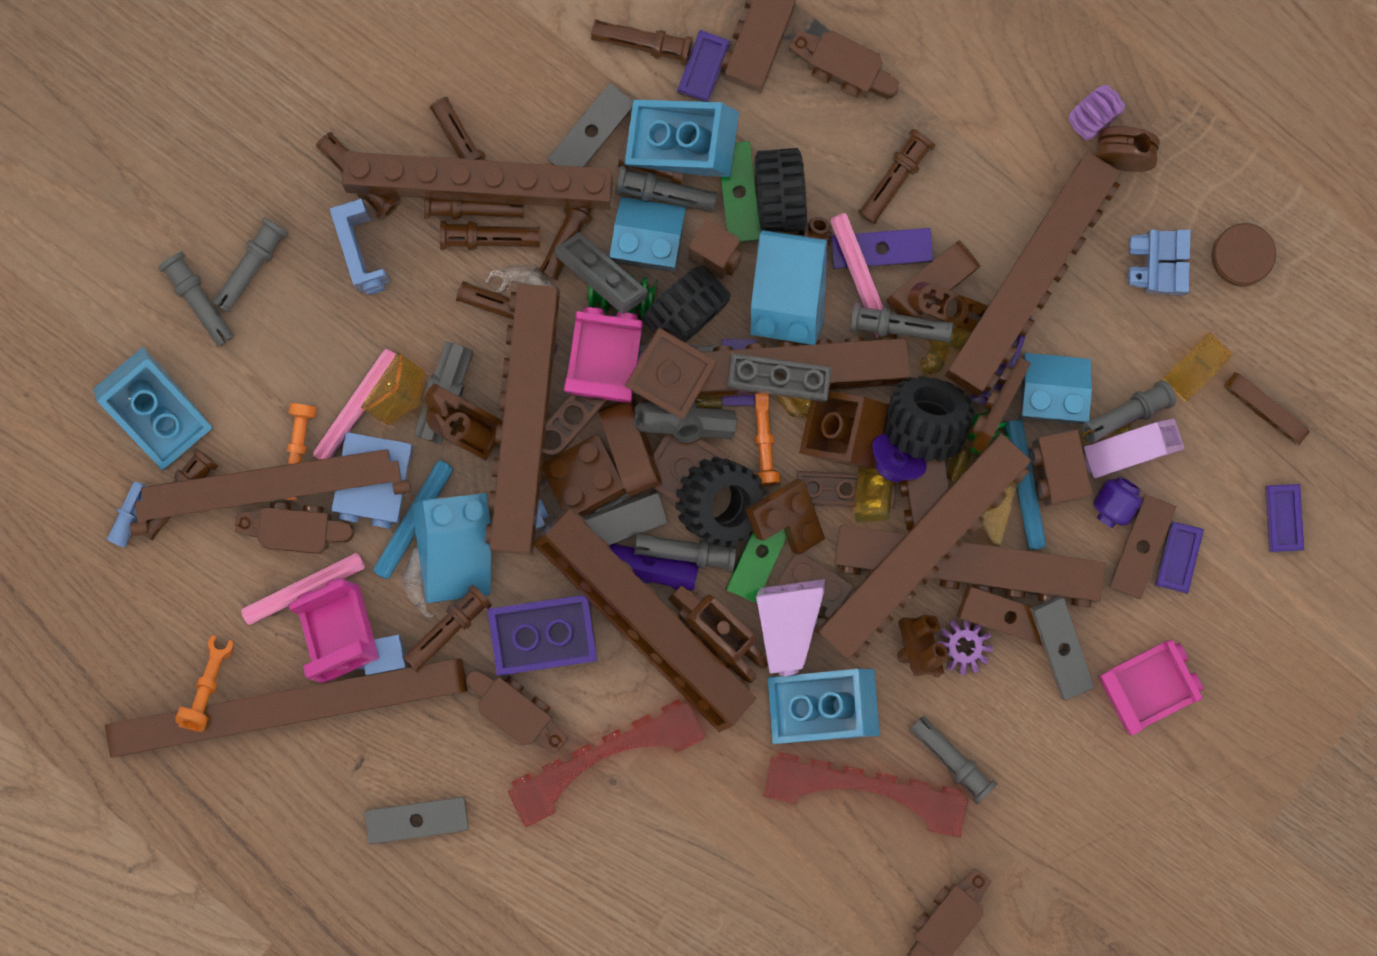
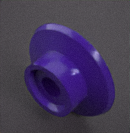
(895, 464)

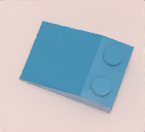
(682, 137)
(789, 288)
(152, 408)
(453, 546)
(823, 706)

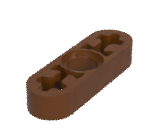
(943, 297)
(1266, 408)

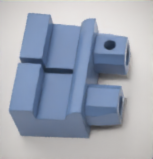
(1173, 251)

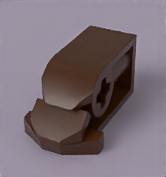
(461, 421)

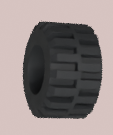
(781, 190)
(688, 304)
(928, 418)
(698, 495)

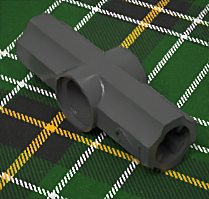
(449, 375)
(696, 424)

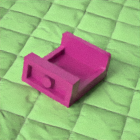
(603, 355)
(335, 630)
(1151, 686)

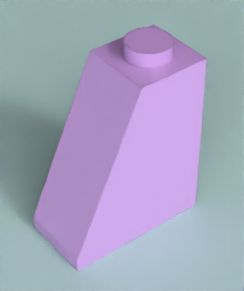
(1133, 448)
(788, 622)

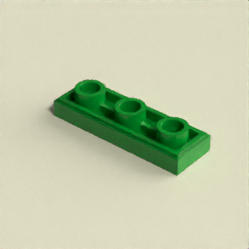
(741, 213)
(753, 571)

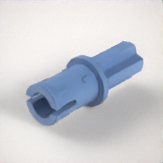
(127, 514)

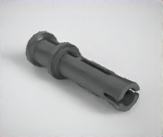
(650, 187)
(258, 251)
(188, 285)
(885, 322)
(1141, 406)
(701, 553)
(963, 770)

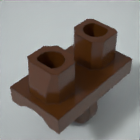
(920, 646)

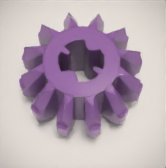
(1096, 112)
(967, 635)

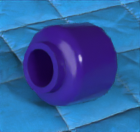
(1117, 502)

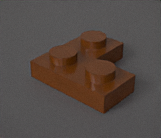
(789, 510)

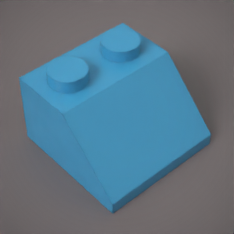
(647, 234)
(1056, 389)

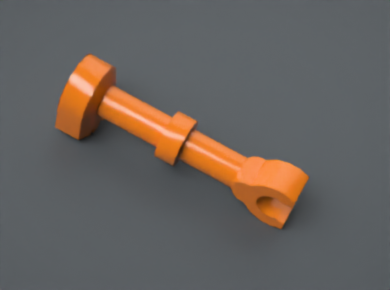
(764, 440)
(296, 448)
(193, 717)

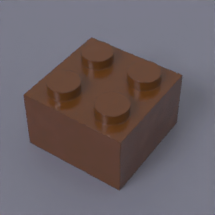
(844, 429)
(1060, 468)

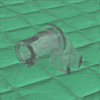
(518, 273)
(413, 584)

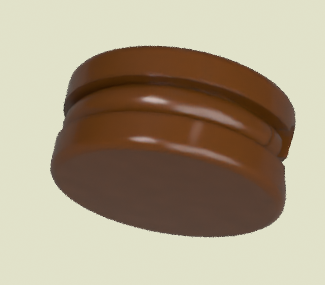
(1128, 148)
(1243, 254)

